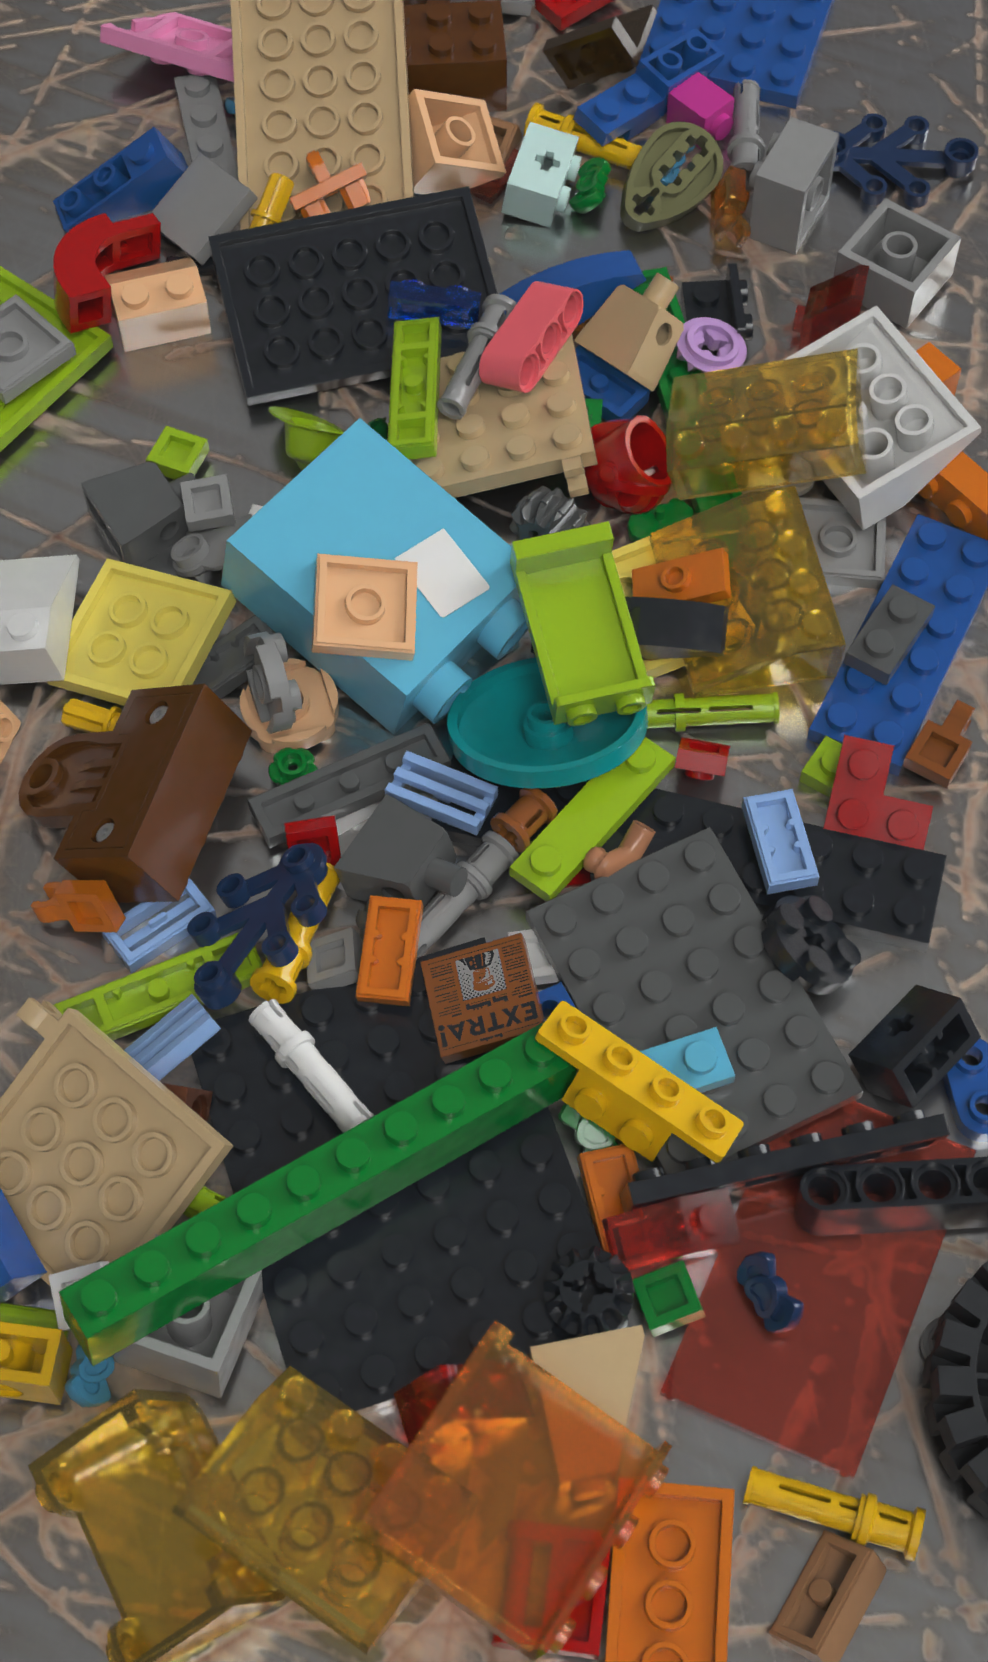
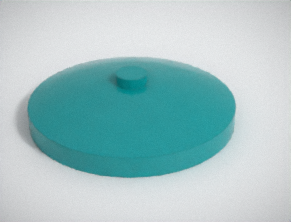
(509, 736)

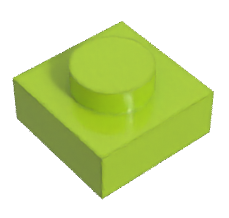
(178, 452)
(822, 767)

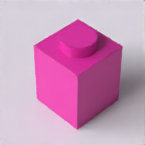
(702, 104)

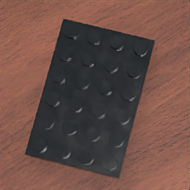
(315, 289)

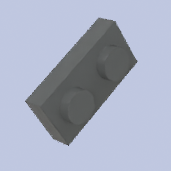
(889, 634)

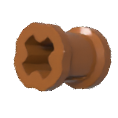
(524, 818)

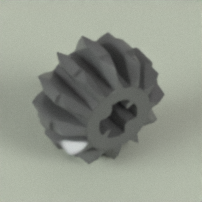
(546, 513)

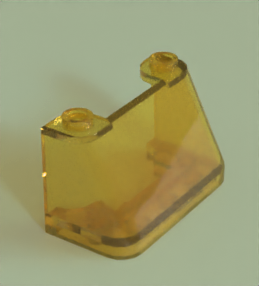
(122, 1485)

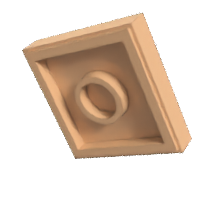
(364, 607)

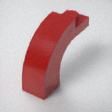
(88, 255)

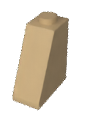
(597, 1367)

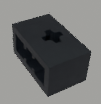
(914, 1045)

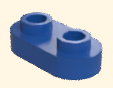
(967, 1087)

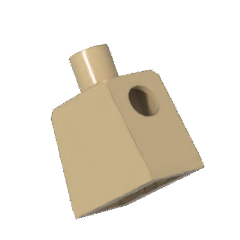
(635, 331)

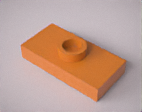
(690, 578)
(389, 950)
(604, 1177)

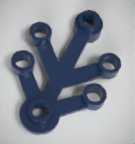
(888, 158)
(299, 870)

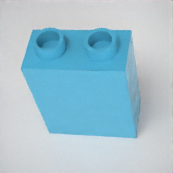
(374, 504)

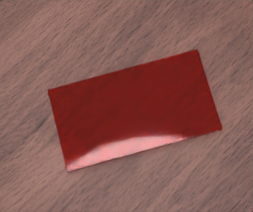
(827, 1377)

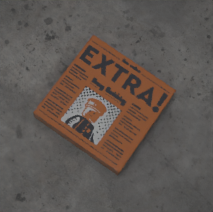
(482, 997)

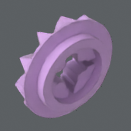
(716, 336)

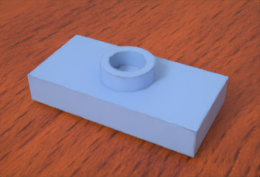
(780, 841)

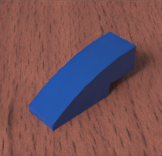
(592, 275)

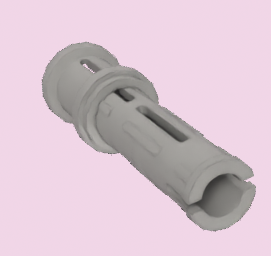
(746, 145)
(466, 375)
(483, 869)

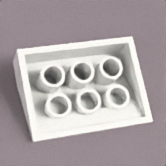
(908, 418)
(36, 617)

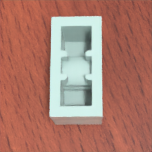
(540, 175)

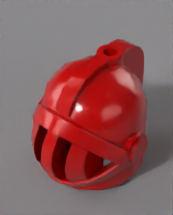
(630, 465)

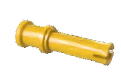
(617, 152)
(279, 982)
(862, 1518)

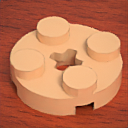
(313, 722)

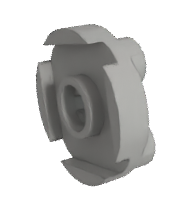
(271, 691)

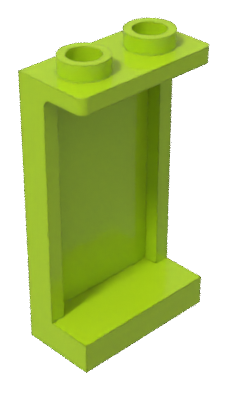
(580, 624)

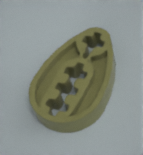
(656, 160)

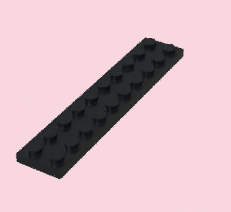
(870, 884)

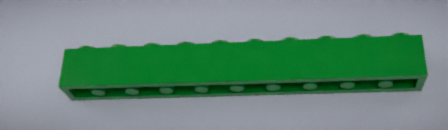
(311, 1196)

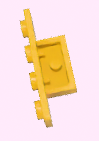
(632, 1092)

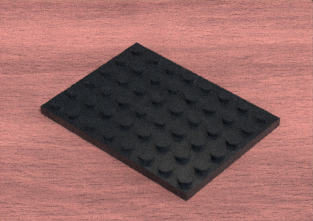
(431, 1263)

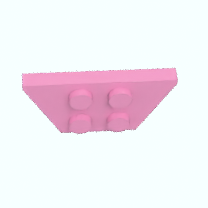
(179, 41)

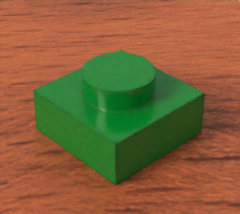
(668, 1298)

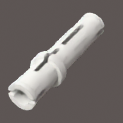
(297, 1052)

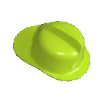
(305, 434)

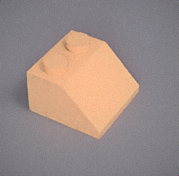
(452, 142)
(159, 304)

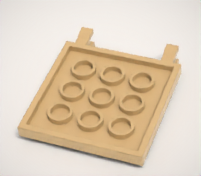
(515, 434)
(96, 1146)

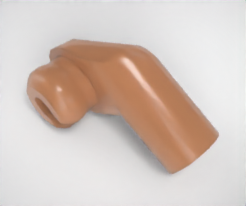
(630, 850)

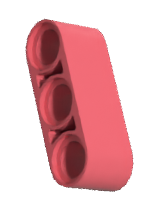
(531, 336)

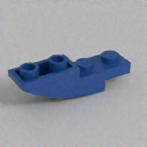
(643, 96)

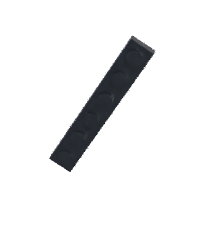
(761, 1166)

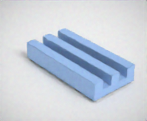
(446, 785)
(175, 918)
(173, 1038)

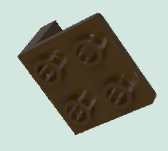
(601, 47)

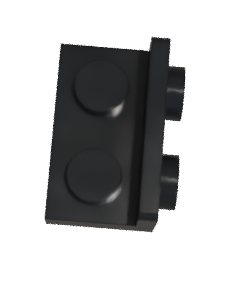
(719, 300)

